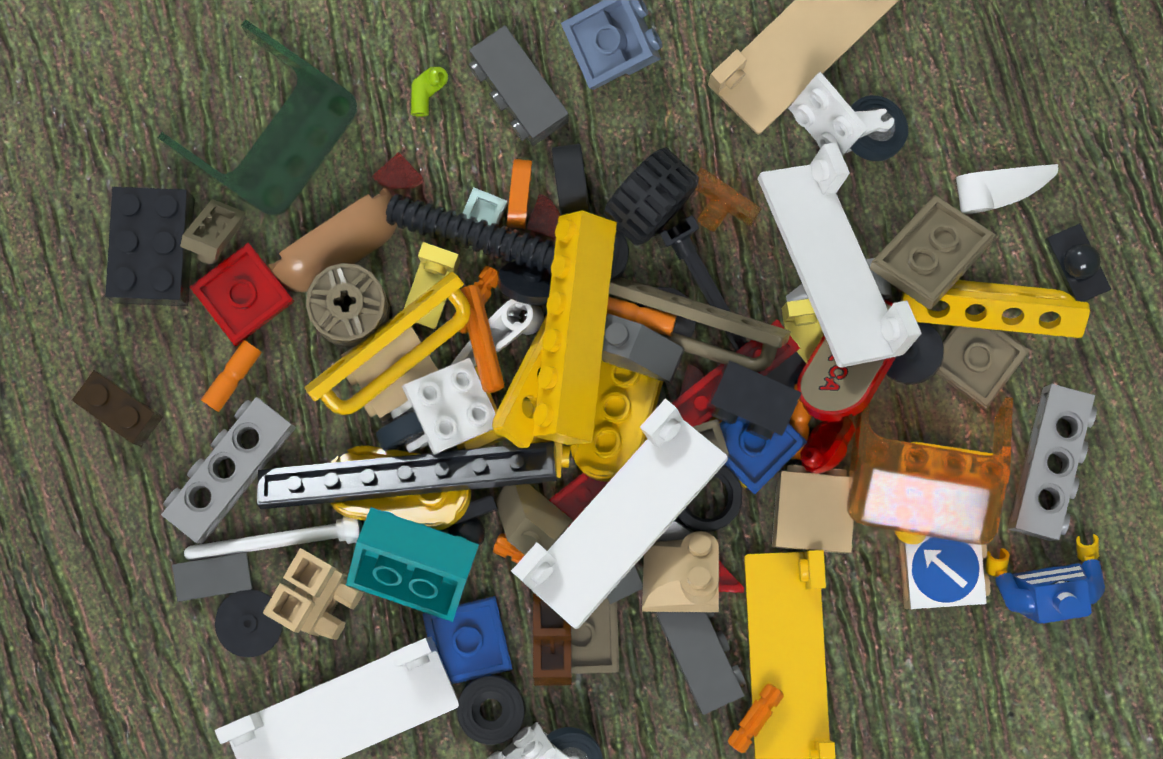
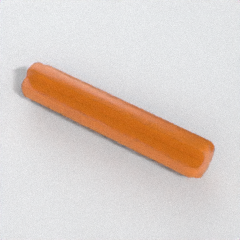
(482, 342)

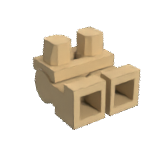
(314, 599)

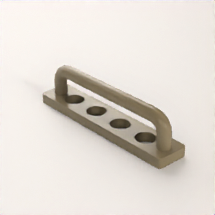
(769, 335)

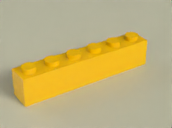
(574, 328)

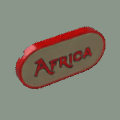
(837, 391)

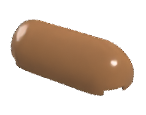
(336, 241)

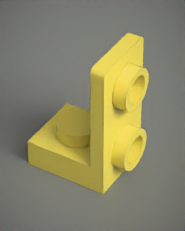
(434, 266)
(804, 326)

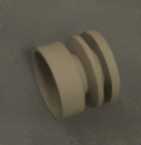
(363, 318)

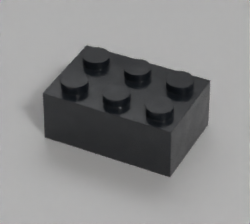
(145, 247)
(753, 400)

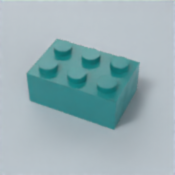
(411, 564)

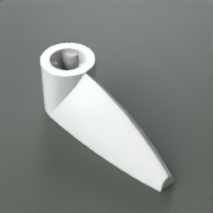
(1002, 187)
(506, 327)

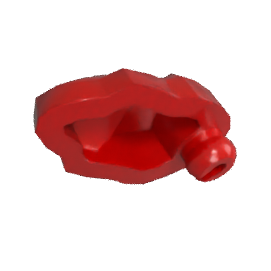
(827, 445)

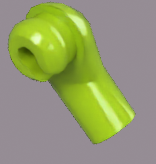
(424, 87)

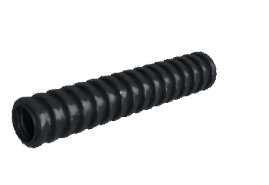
(470, 232)

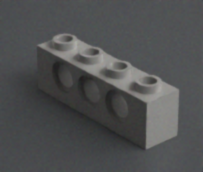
(180, 504)
(1027, 514)

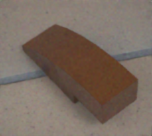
(550, 646)

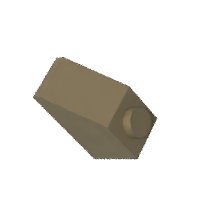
(529, 517)

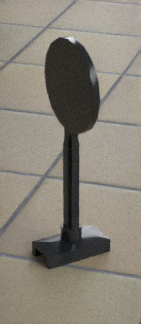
(685, 248)

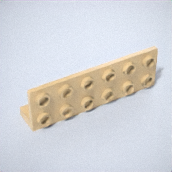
(789, 54)

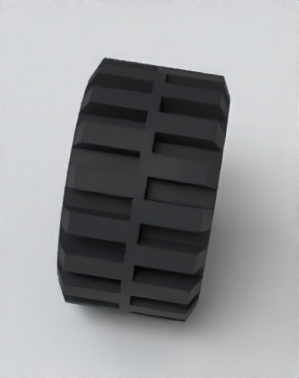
(651, 196)

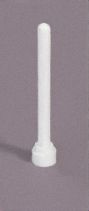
(344, 529)

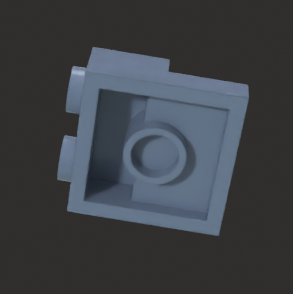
(612, 40)

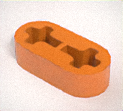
(519, 193)

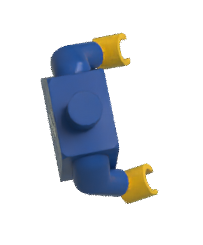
(1054, 591)

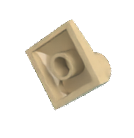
(682, 575)

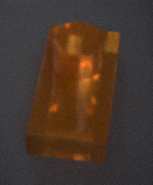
(723, 201)

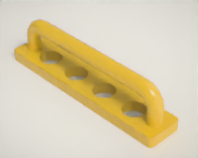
(1000, 297)
(322, 385)
(509, 418)

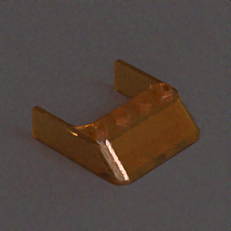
(930, 487)

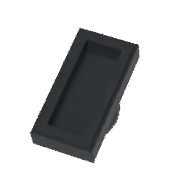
(1078, 263)
(469, 525)

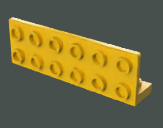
(789, 652)

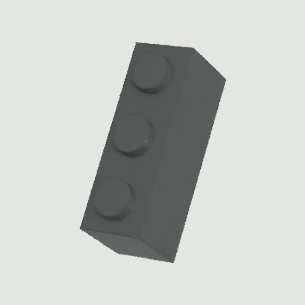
(517, 86)
(702, 658)

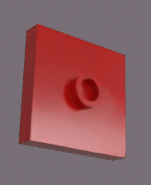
(241, 294)

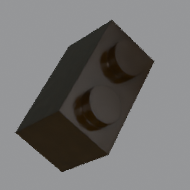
(117, 408)

